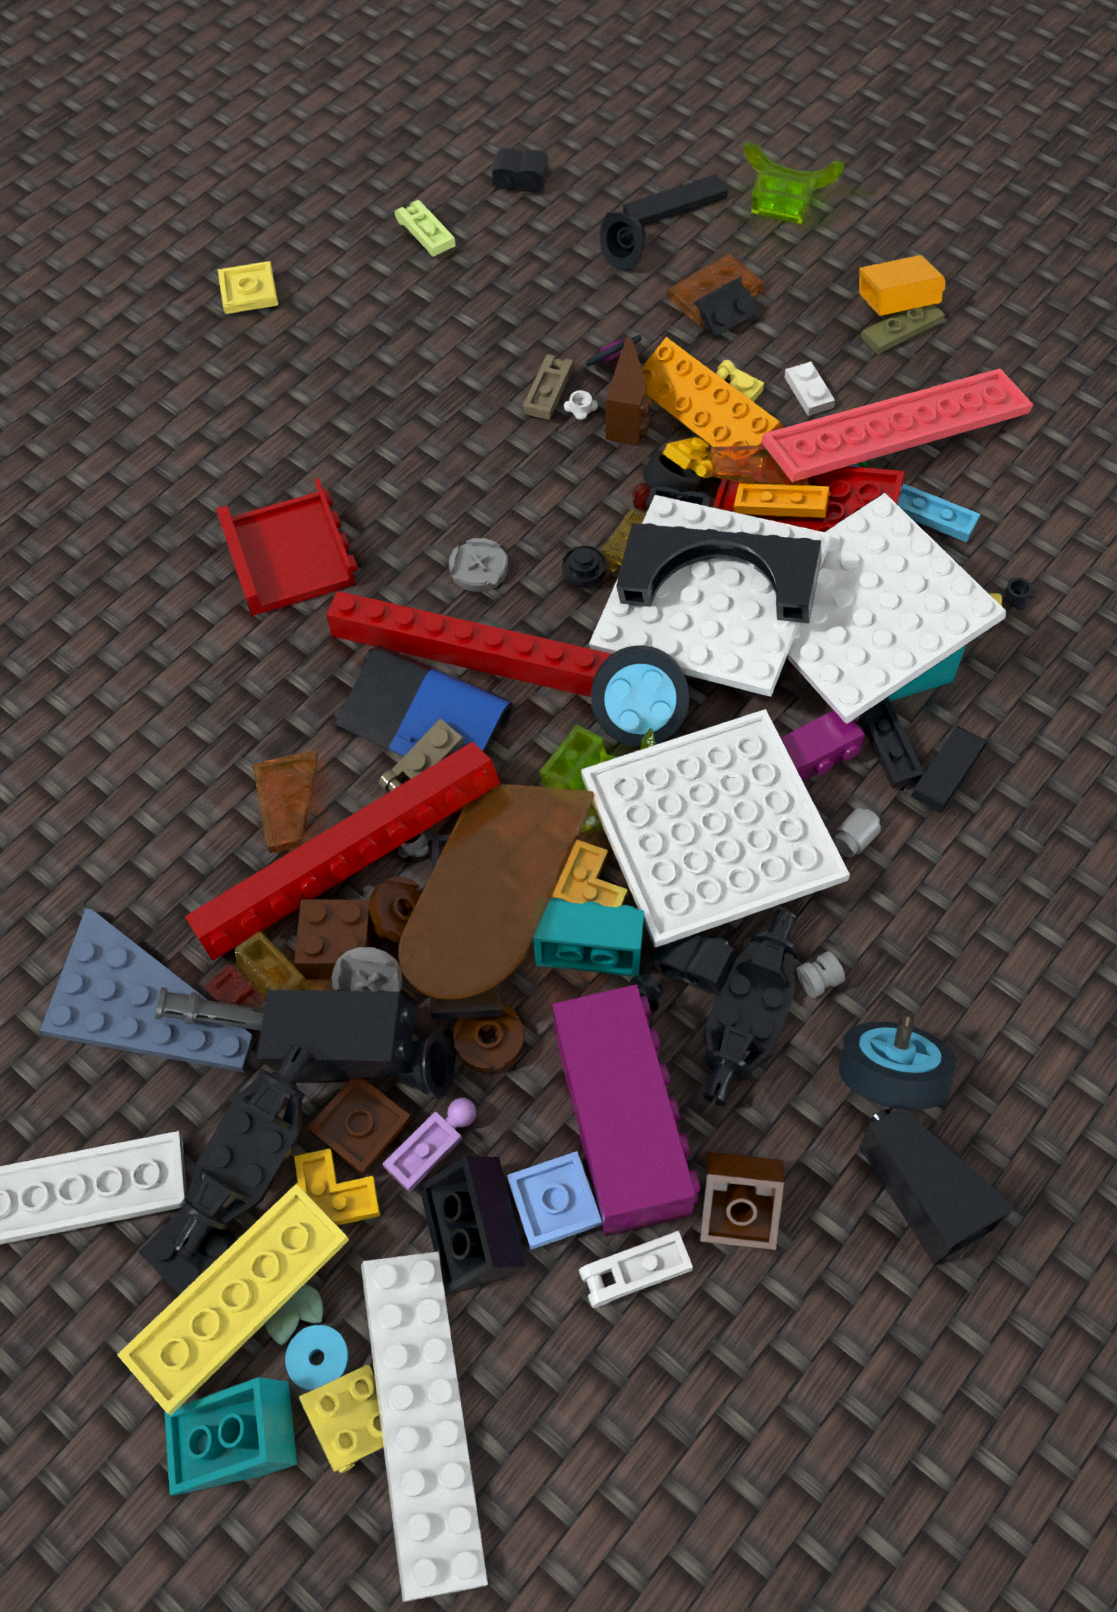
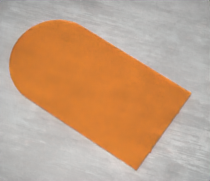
(490, 889)

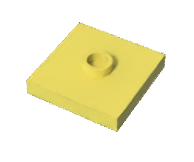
(247, 287)

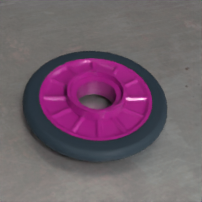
(611, 351)

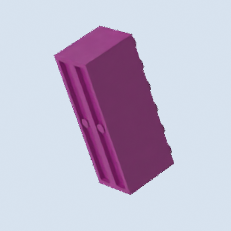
(624, 1110)

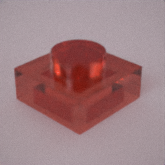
(229, 986)

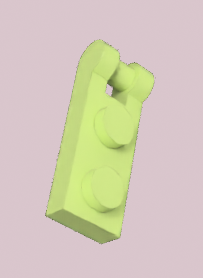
(425, 228)

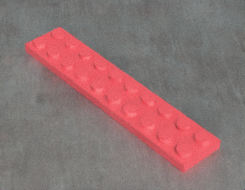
(895, 424)

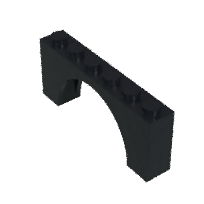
(660, 551)

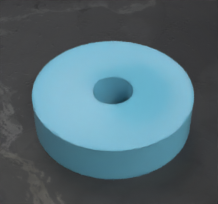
(307, 1343)

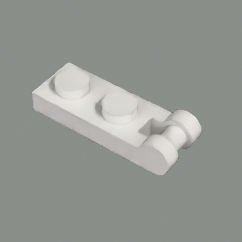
(636, 1268)

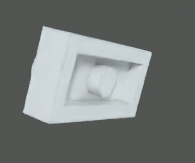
(809, 388)

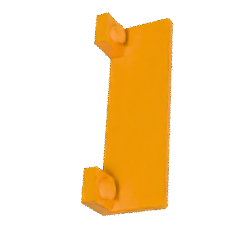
(704, 399)

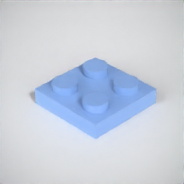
(554, 1200)

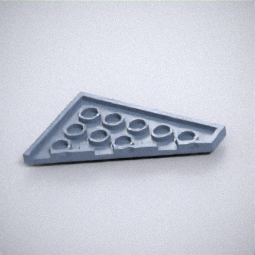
(112, 998)

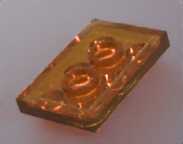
(709, 279)

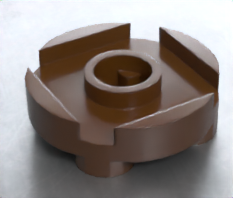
(384, 902)
(493, 1056)

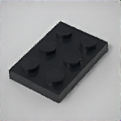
(176, 1267)

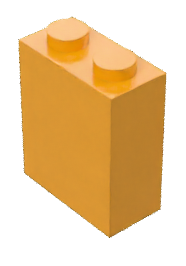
(901, 285)

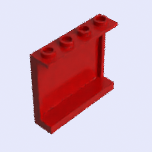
(288, 551)

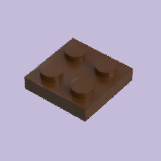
(359, 1124)

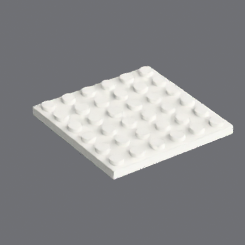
(885, 610)
(713, 613)
(713, 827)

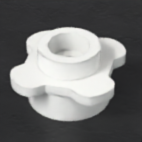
(580, 404)

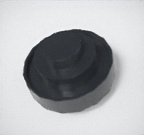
(584, 566)

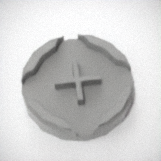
(478, 565)
(367, 971)

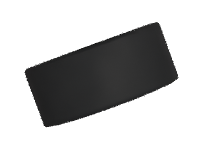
(666, 473)

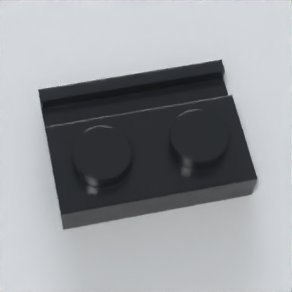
(726, 307)

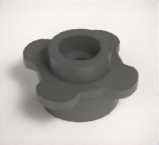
(416, 846)

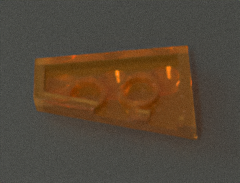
(749, 466)
(285, 797)

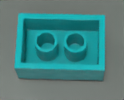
(590, 938)

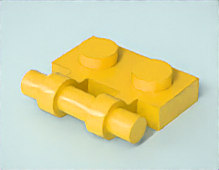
(691, 454)

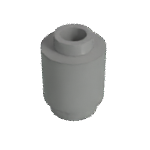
(856, 832)

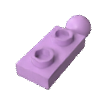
(430, 1144)

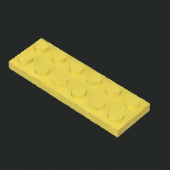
(232, 1299)

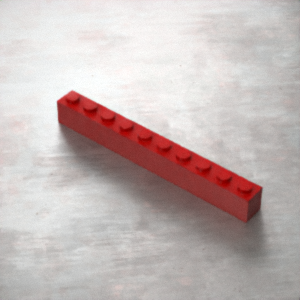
(464, 643)
(342, 850)

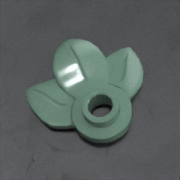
(303, 1305)

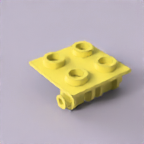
(346, 1418)

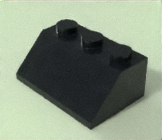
(472, 1224)

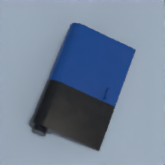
(402, 699)

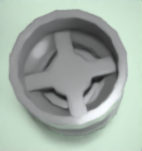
(820, 974)

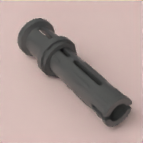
(194, 1009)

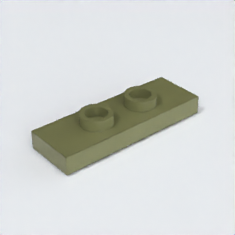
(901, 327)

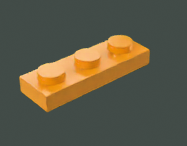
(782, 500)

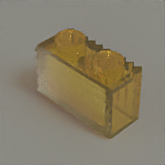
(266, 966)

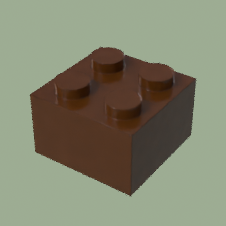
(329, 931)

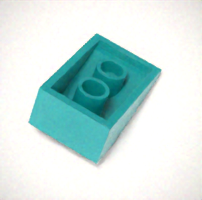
(230, 1436)

